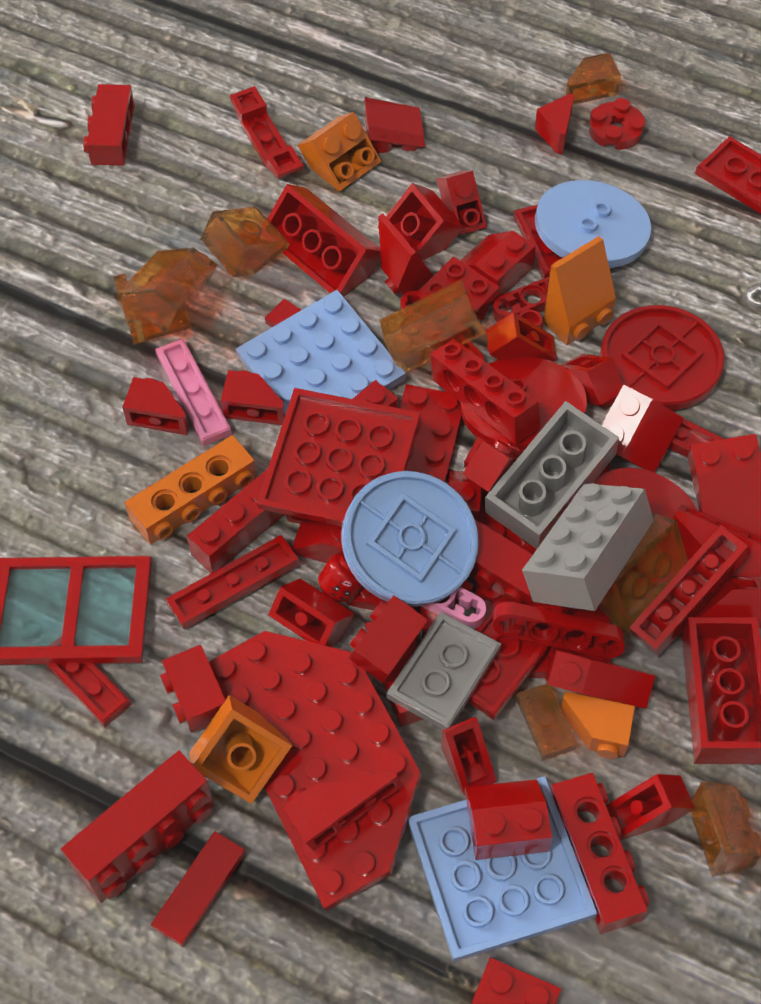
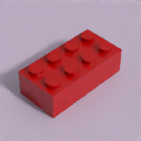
(723, 688)
(139, 827)

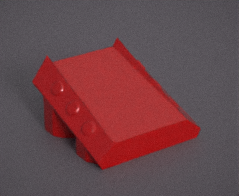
(393, 125)

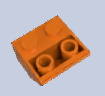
(340, 151)

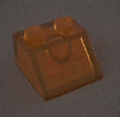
(242, 240)
(724, 828)

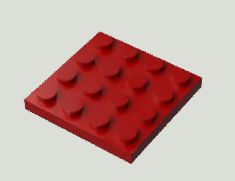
(333, 451)

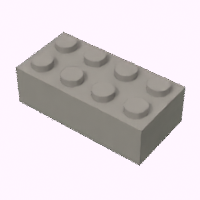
(550, 473)
(588, 546)

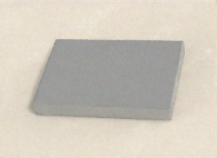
(443, 671)

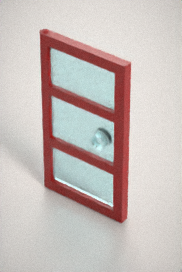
(73, 609)

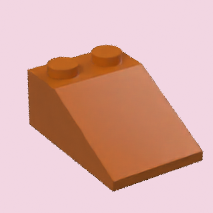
(580, 293)

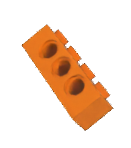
(174, 489)

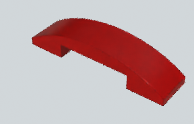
(263, 134)

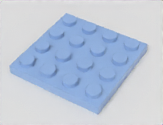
(322, 352)
(500, 898)

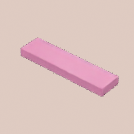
(193, 392)

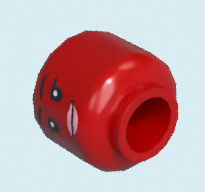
(337, 580)

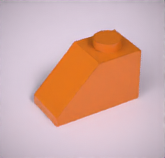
(599, 723)

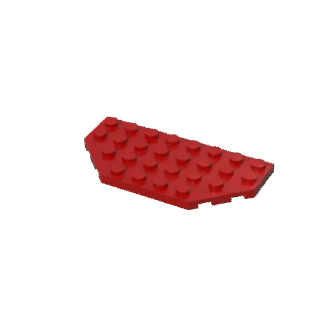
(335, 734)

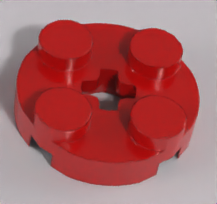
(620, 113)

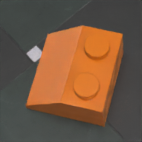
(239, 750)

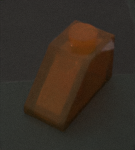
(594, 79)

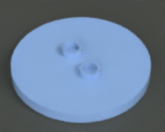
(586, 209)
(409, 538)

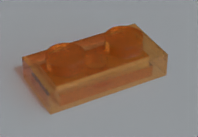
(546, 721)

